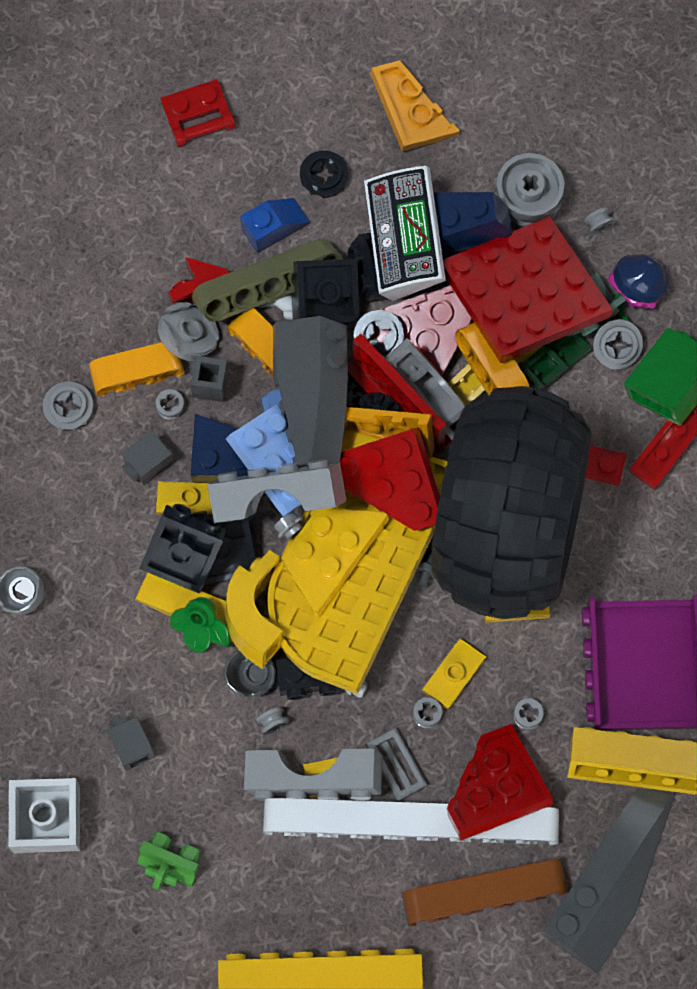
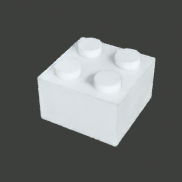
(44, 815)

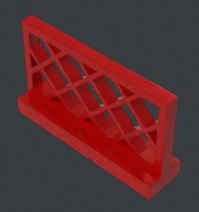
(377, 375)

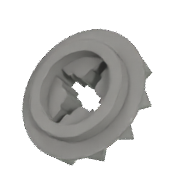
(626, 354)
(60, 394)

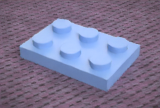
(265, 444)

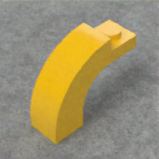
(247, 627)

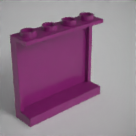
(641, 664)

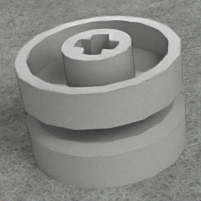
(530, 188)

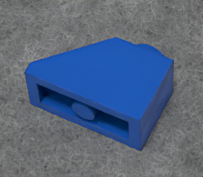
(272, 222)

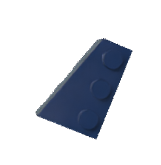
(470, 219)
(212, 452)

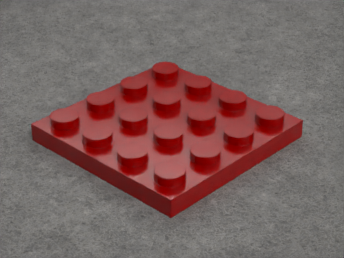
(525, 289)

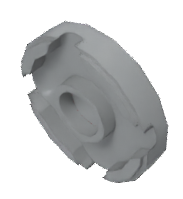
(187, 331)

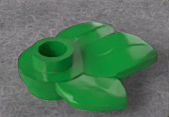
(200, 625)

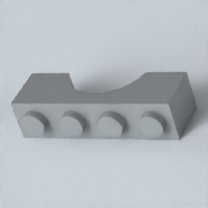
(313, 486)
(354, 774)

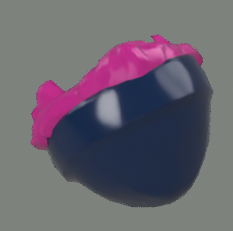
(639, 280)

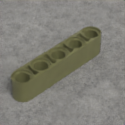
(253, 283)

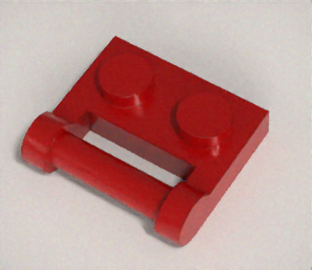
(194, 104)

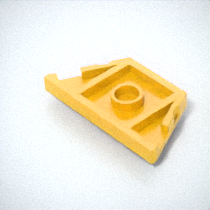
(329, 551)

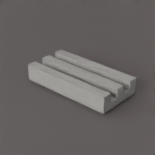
(410, 789)

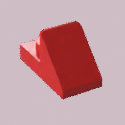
(201, 273)

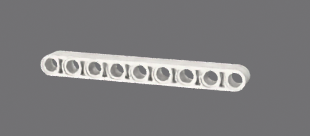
(395, 821)

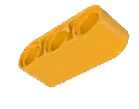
(255, 336)
(485, 363)
(134, 367)

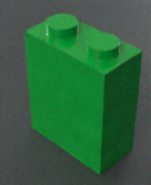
(667, 377)

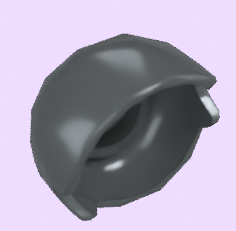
(237, 676)

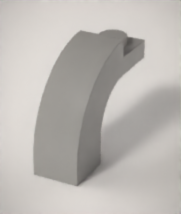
(427, 383)

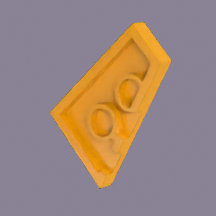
(409, 110)
(388, 423)

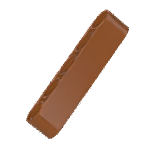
(484, 890)

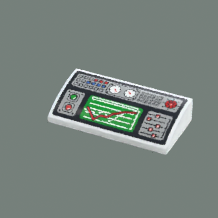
(404, 232)

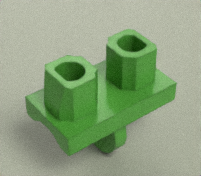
(165, 865)

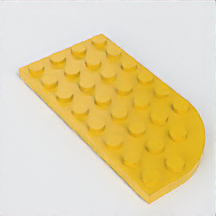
(355, 622)

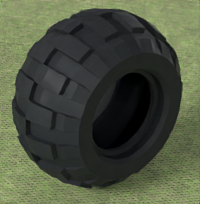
(510, 502)

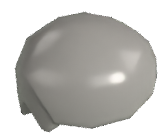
(24, 581)

